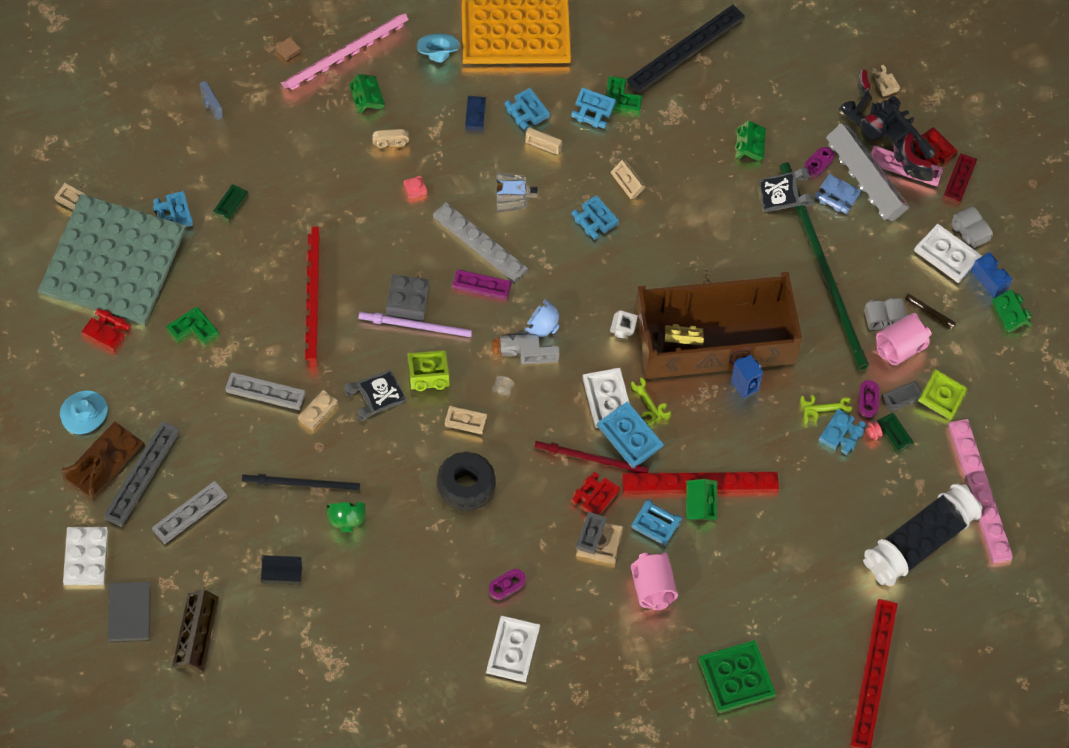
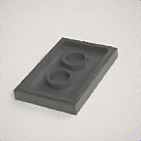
(129, 611)

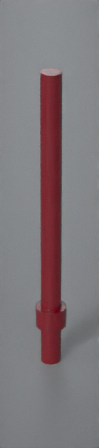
(555, 449)

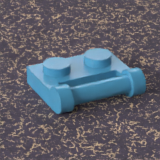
(653, 526)

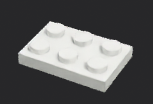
(947, 253)
(604, 392)
(85, 556)
(513, 649)

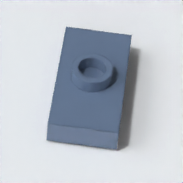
(210, 100)

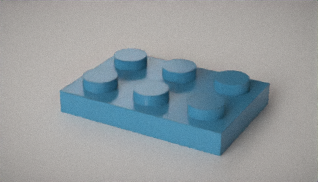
(630, 435)

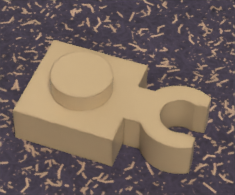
(886, 83)

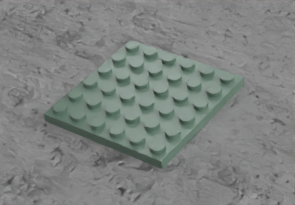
(112, 259)

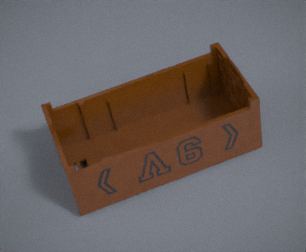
(736, 322)

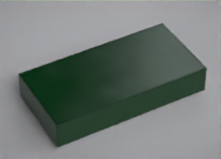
(230, 203)
(895, 433)

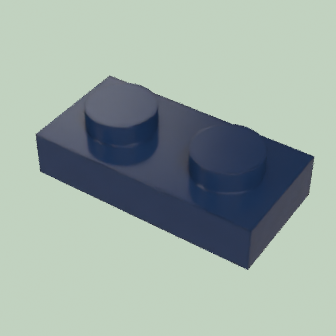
(475, 113)

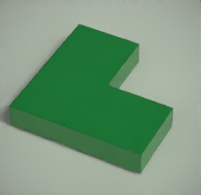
(624, 101)
(193, 322)

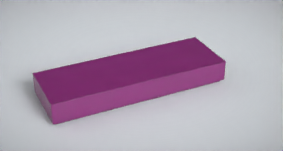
(482, 284)

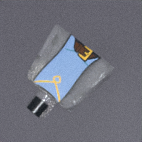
(513, 192)

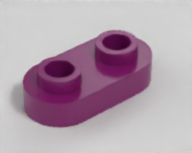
(821, 161)
(868, 400)
(505, 583)

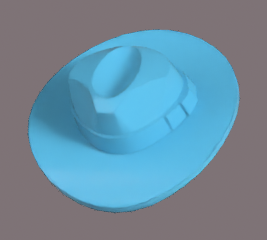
(437, 46)
(83, 412)

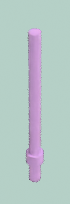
(379, 318)

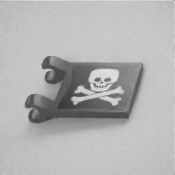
(782, 191)
(378, 392)

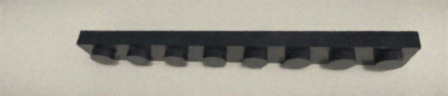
(685, 49)

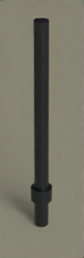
(262, 479)

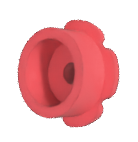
(874, 430)

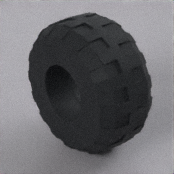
(468, 497)

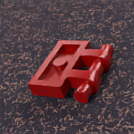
(943, 148)
(104, 335)
(600, 498)

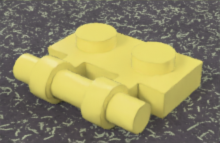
(684, 335)

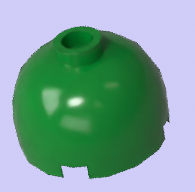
(346, 515)

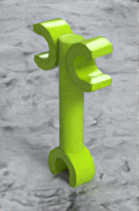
(811, 409)
(653, 413)

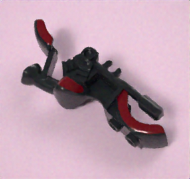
(887, 121)

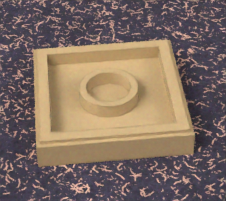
(608, 544)

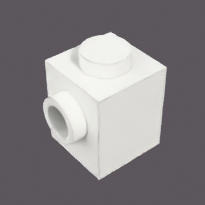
(623, 324)

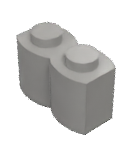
(972, 227)
(884, 313)

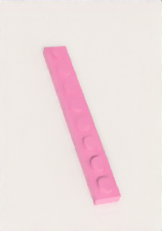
(339, 55)
(980, 489)

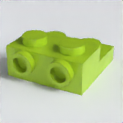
(428, 370)

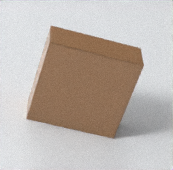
(288, 49)

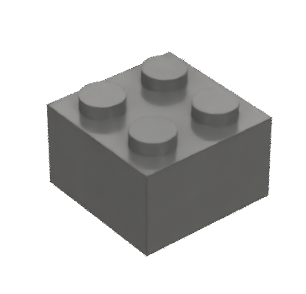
(408, 297)

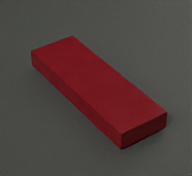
(959, 179)

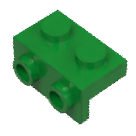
(366, 92)
(750, 141)
(1012, 311)

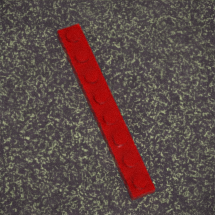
(312, 303)
(677, 482)
(873, 674)

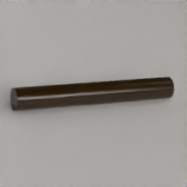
(929, 310)

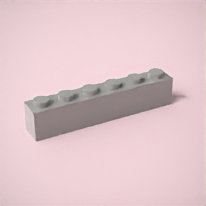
(867, 172)

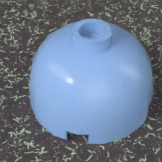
(544, 320)

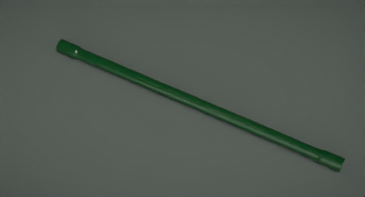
(858, 353)

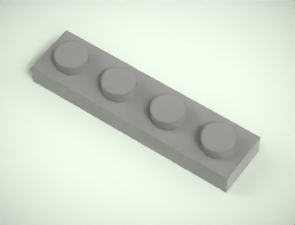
(265, 391)
(189, 512)

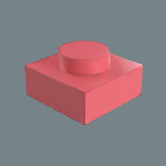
(415, 187)

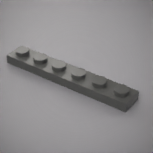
(141, 474)

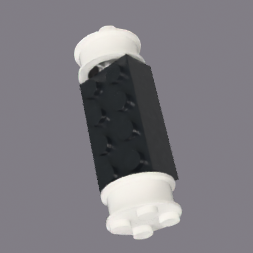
(922, 534)

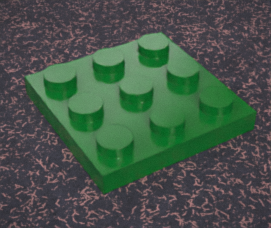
(736, 676)

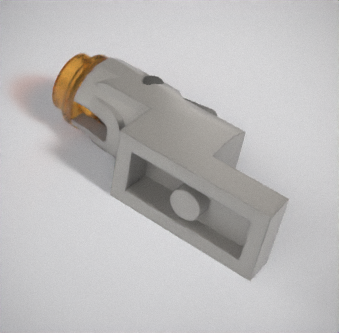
(526, 346)

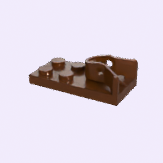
(103, 461)

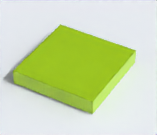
(942, 394)

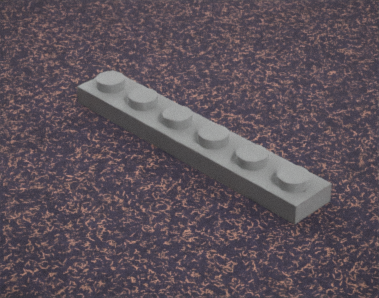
(480, 242)

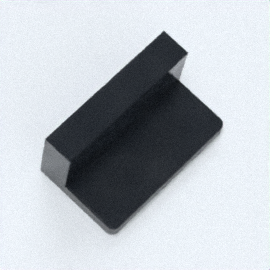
(281, 570)

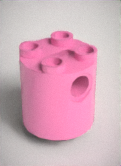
(902, 339)
(654, 581)

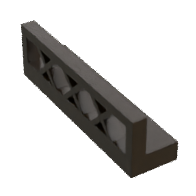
(199, 630)

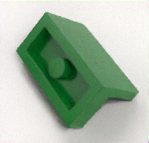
(701, 500)

